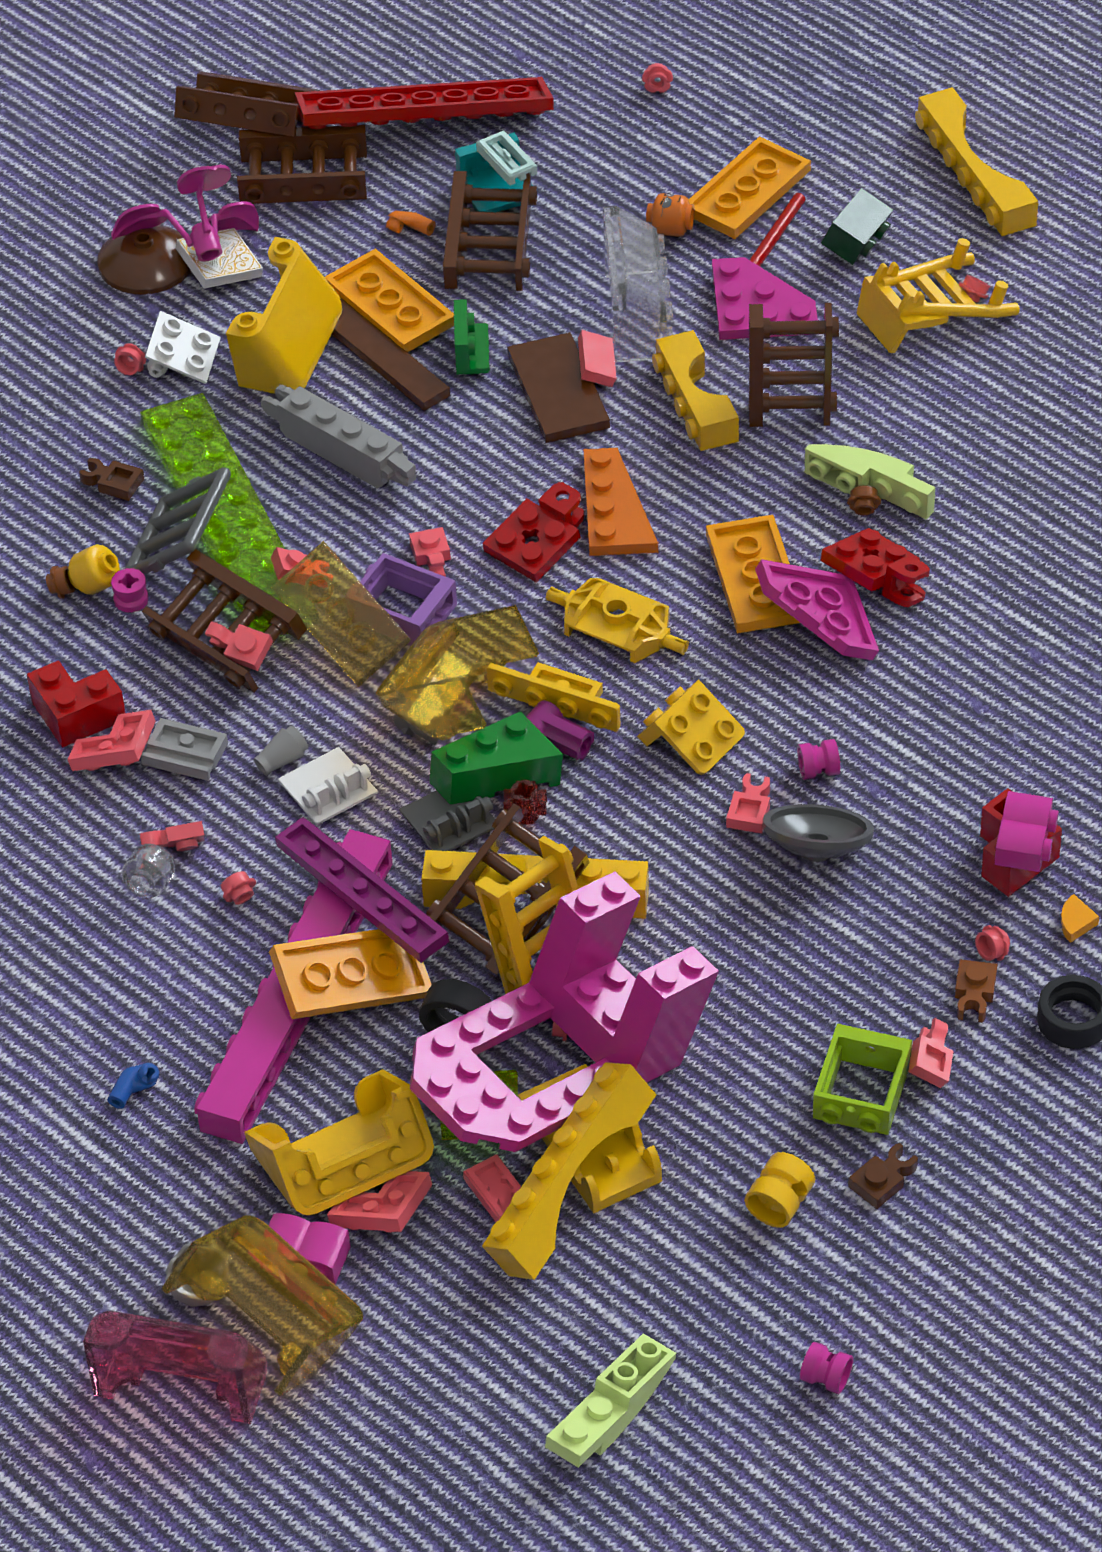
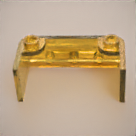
(435, 673)
(274, 1289)

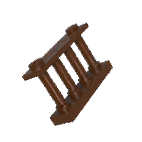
(240, 103)
(308, 144)
(462, 217)
(762, 353)
(229, 588)
(504, 825)

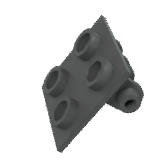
(447, 825)

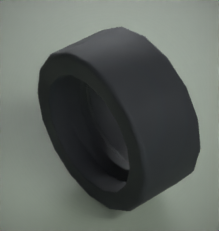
(451, 995)
(1066, 1033)

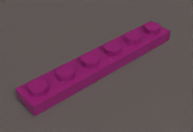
(362, 889)

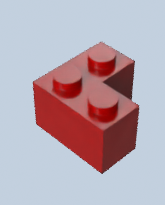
(74, 708)
(1007, 878)

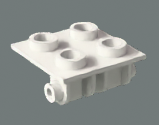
(181, 348)
(328, 785)

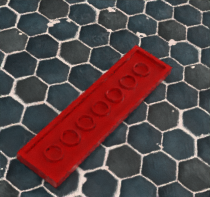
(422, 101)

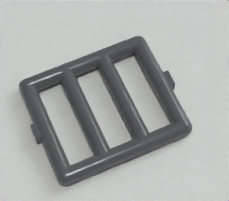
(190, 529)

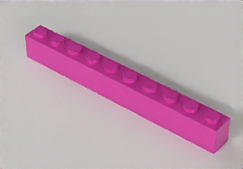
(267, 1031)

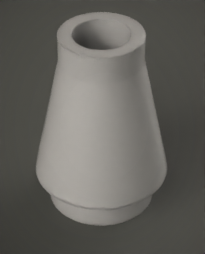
(281, 750)

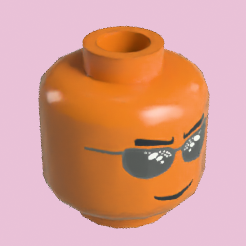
(671, 214)

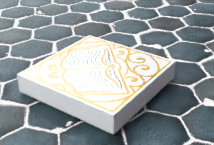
(233, 265)

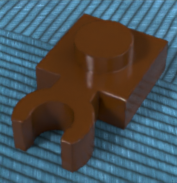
(114, 480)
(882, 1179)

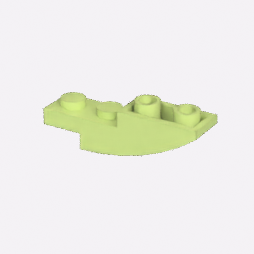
(853, 467)
(613, 1404)

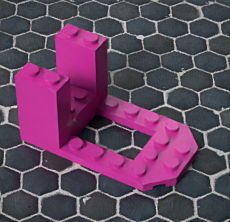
(589, 997)

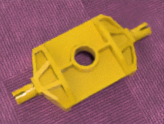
(639, 629)

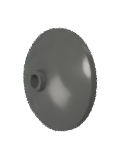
(817, 830)

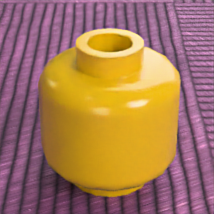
(93, 569)

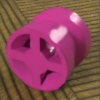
(129, 590)

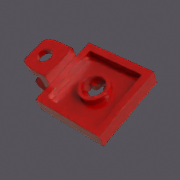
(548, 522)
(878, 563)

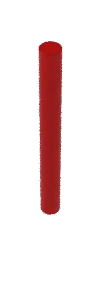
(778, 229)

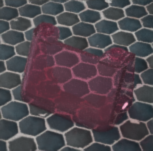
(125, 1344)

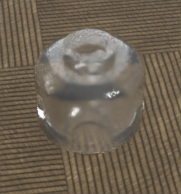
(148, 871)

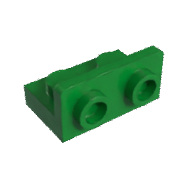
(470, 341)

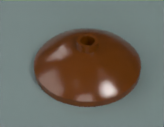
(143, 261)

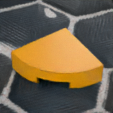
(1077, 918)

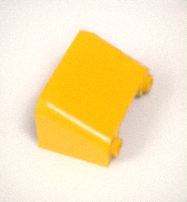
(292, 331)
(350, 1155)

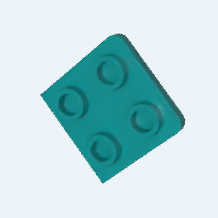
(483, 175)

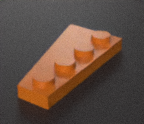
(613, 508)

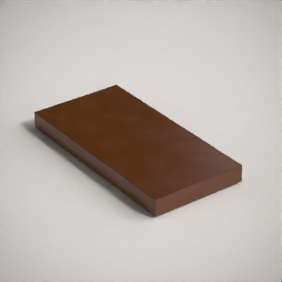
(554, 388)

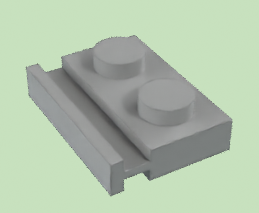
(184, 749)

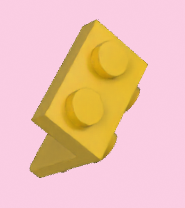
(694, 727)

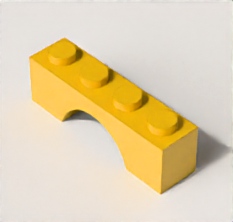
(707, 416)

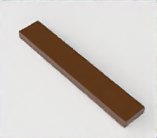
(389, 359)

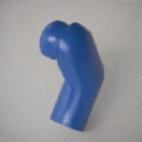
(131, 1081)

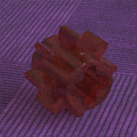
(528, 798)

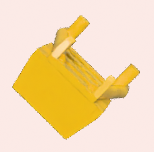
(891, 317)

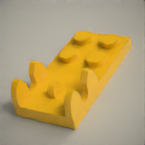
(615, 1166)

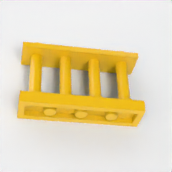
(506, 925)

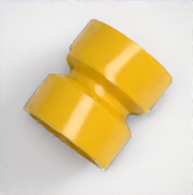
(779, 1189)

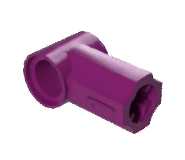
(563, 733)

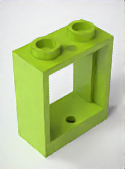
(852, 1046)

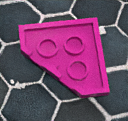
(744, 283)
(822, 603)

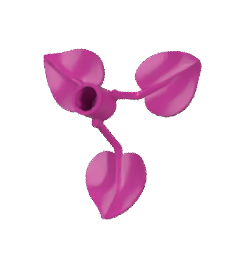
(204, 234)

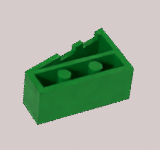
(495, 760)

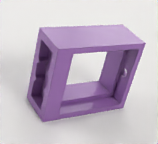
(435, 589)

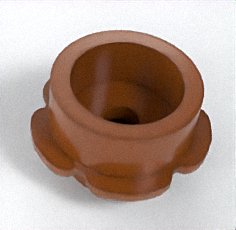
(864, 500)
(59, 581)

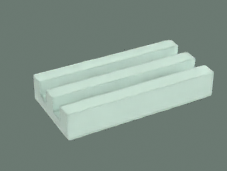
(501, 159)

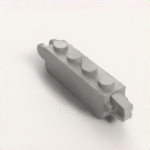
(339, 437)

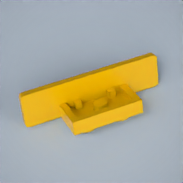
(571, 693)

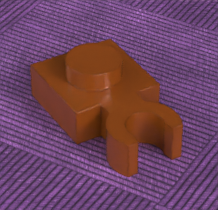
(975, 987)

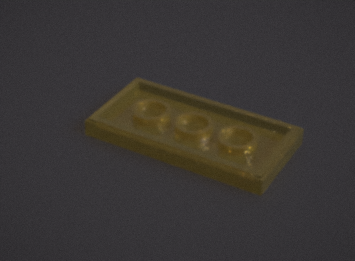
(341, 613)

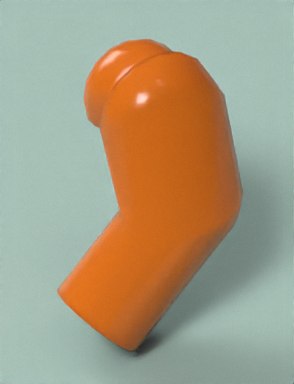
(412, 220)

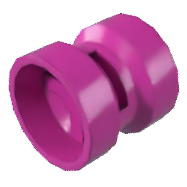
(816, 759)
(826, 1367)

